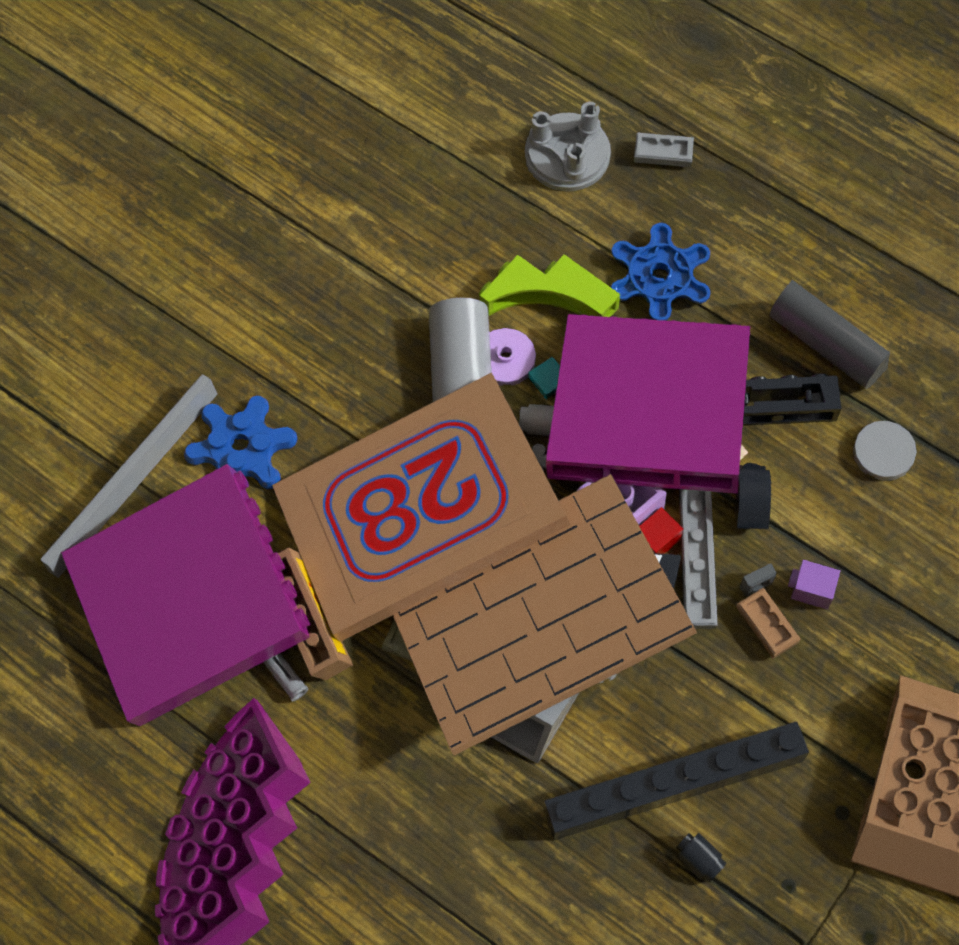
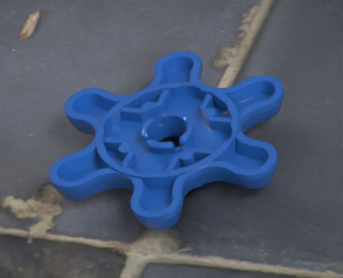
(663, 255)
(247, 425)

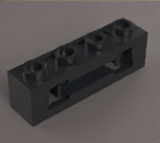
(778, 403)

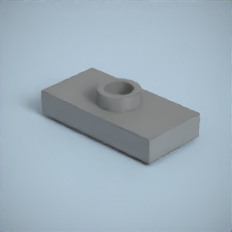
(664, 149)

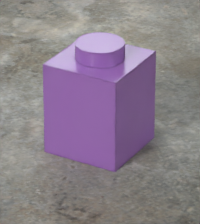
(814, 584)

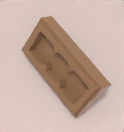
(768, 623)

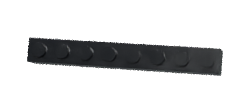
(675, 780)

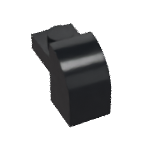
(753, 497)

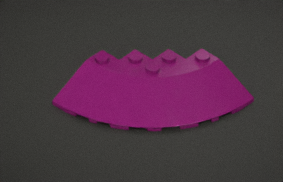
(224, 844)

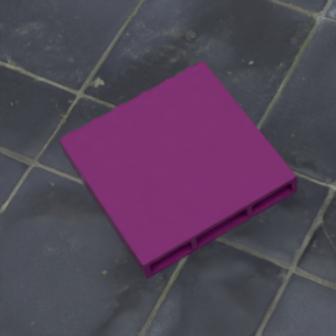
(650, 403)
(185, 595)

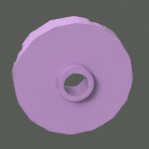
(522, 359)

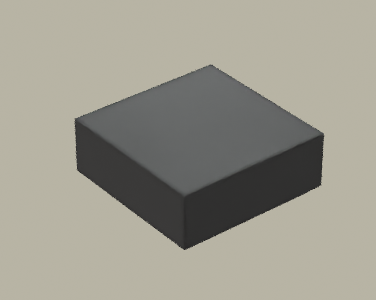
(757, 580)

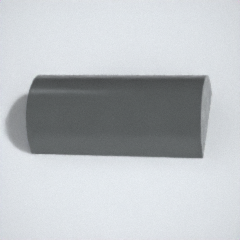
(830, 335)

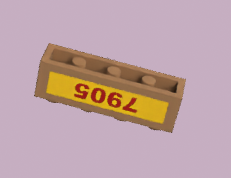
(322, 650)

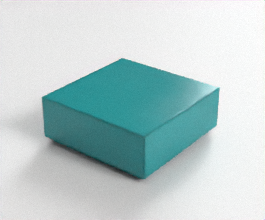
(546, 377)

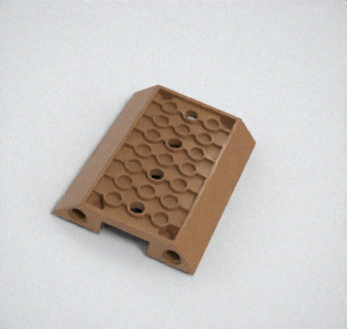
(910, 822)

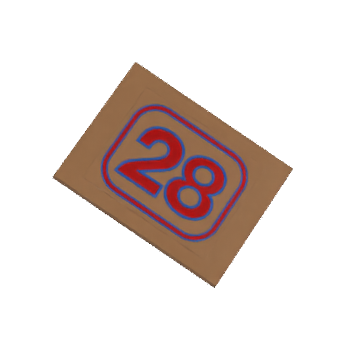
(418, 506)

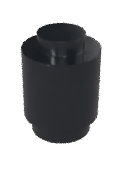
(700, 857)

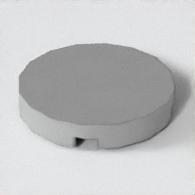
(884, 450)

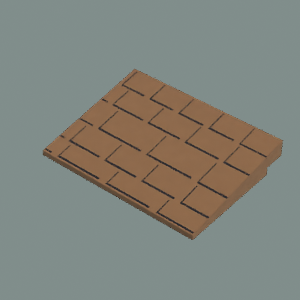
(543, 621)

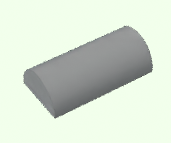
(458, 344)

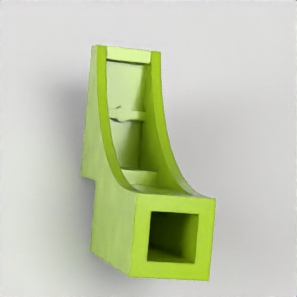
(562, 285)

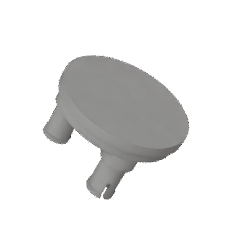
(568, 149)

